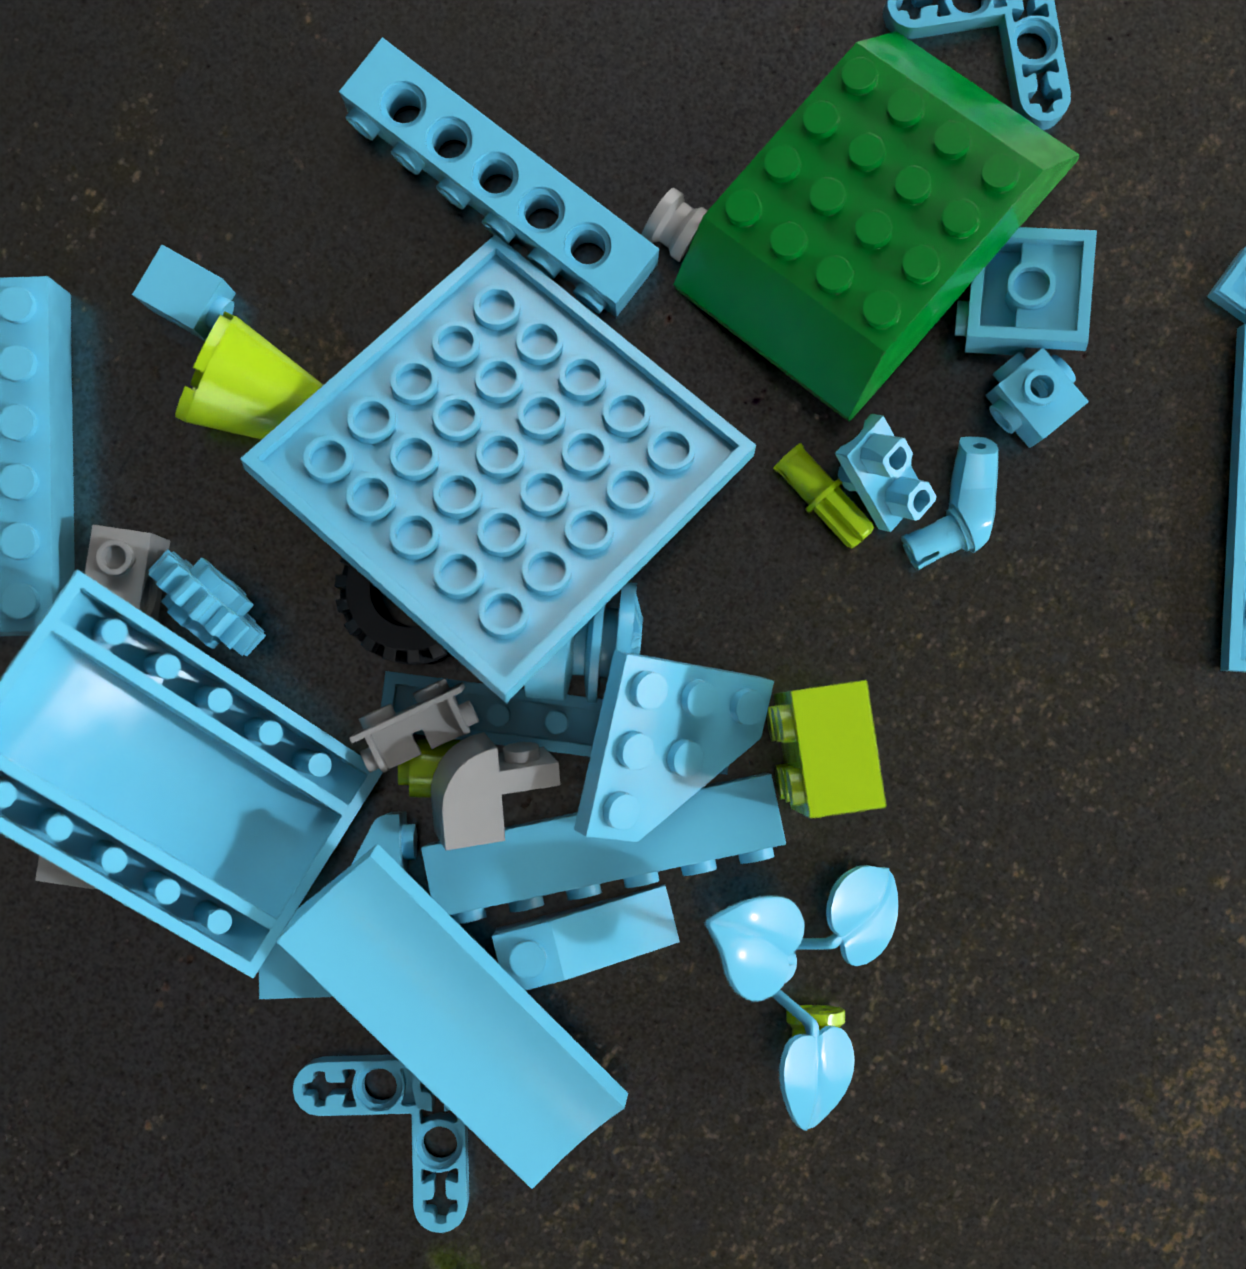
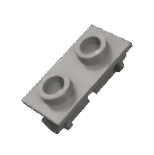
(391, 733)

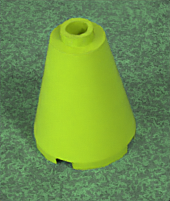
(243, 382)

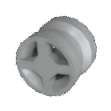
(673, 224)

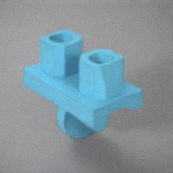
(882, 475)

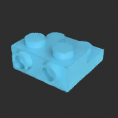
(1032, 294)

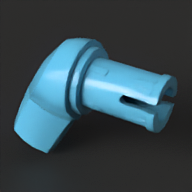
(970, 506)

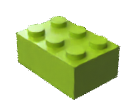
(827, 750)

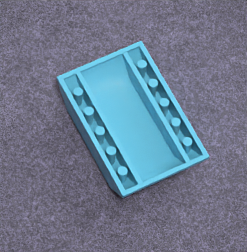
(168, 776)

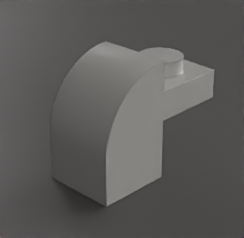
(471, 786)

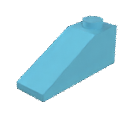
(585, 937)

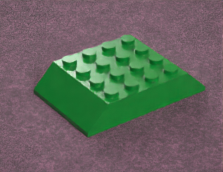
(867, 218)

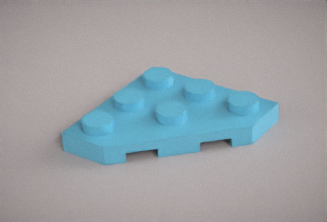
(663, 739)

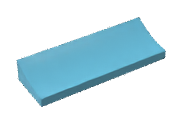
(451, 1015)

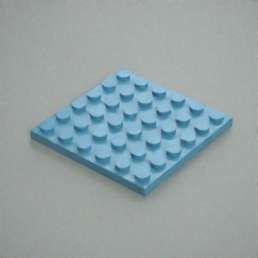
(499, 464)

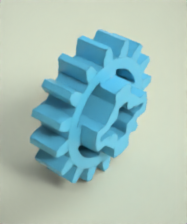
(206, 603)

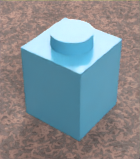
(184, 292)

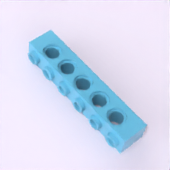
(393, 80)

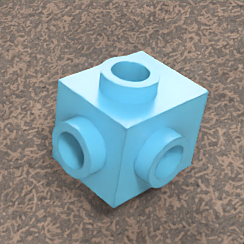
(1034, 396)

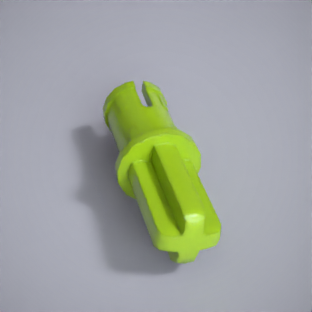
(824, 496)

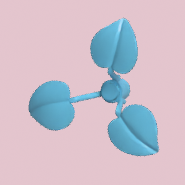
(759, 956)

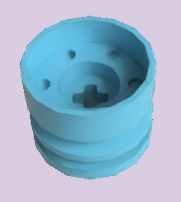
(591, 650)

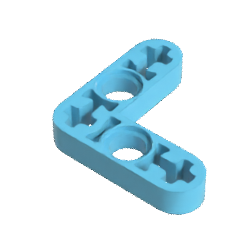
(1002, 14)
(411, 1099)

